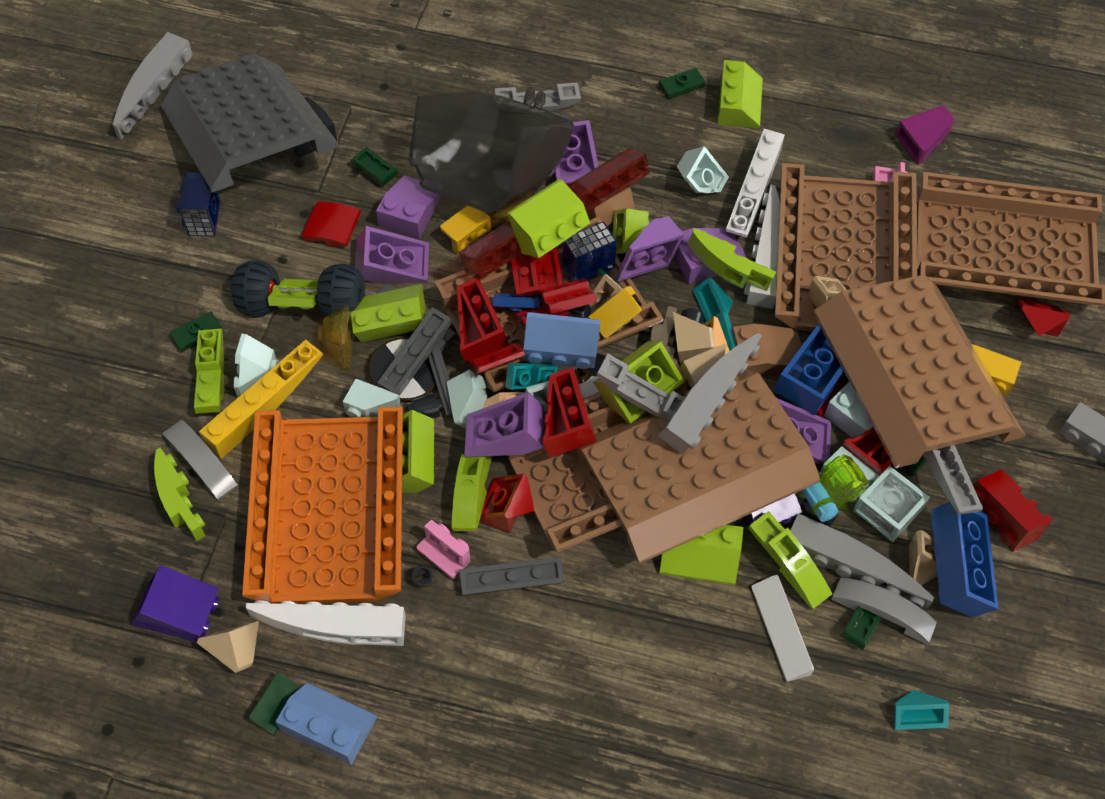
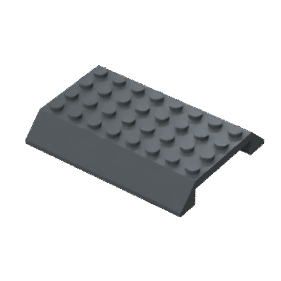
(240, 116)

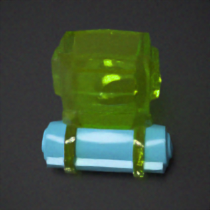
(838, 484)

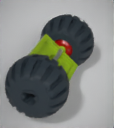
(258, 289)

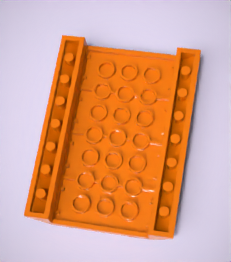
(325, 509)

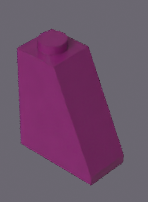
(925, 131)

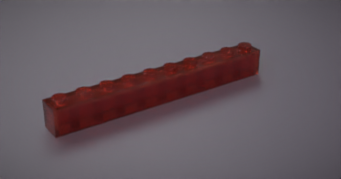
(592, 189)

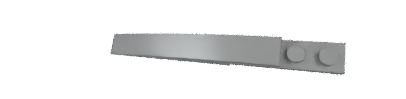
(953, 479)

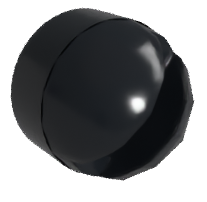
(420, 571)

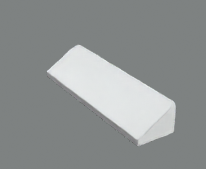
(782, 629)

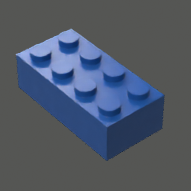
(811, 373)
(964, 561)

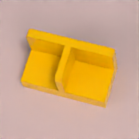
(466, 227)
(617, 312)

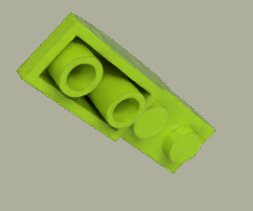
(721, 259)
(210, 371)
(469, 492)
(174, 494)
(792, 558)

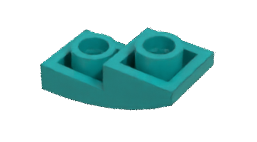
(528, 374)

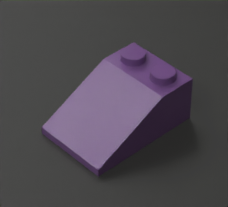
(579, 156)
(407, 208)
(651, 249)
(391, 257)
(690, 265)
(506, 428)
(813, 429)

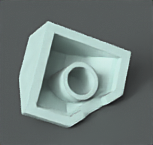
(702, 171)
(252, 362)

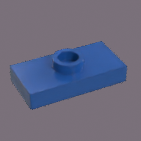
(515, 302)

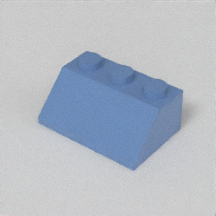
(561, 340)
(326, 722)

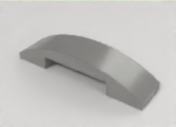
(564, 96)
(636, 390)
(200, 459)
(887, 605)

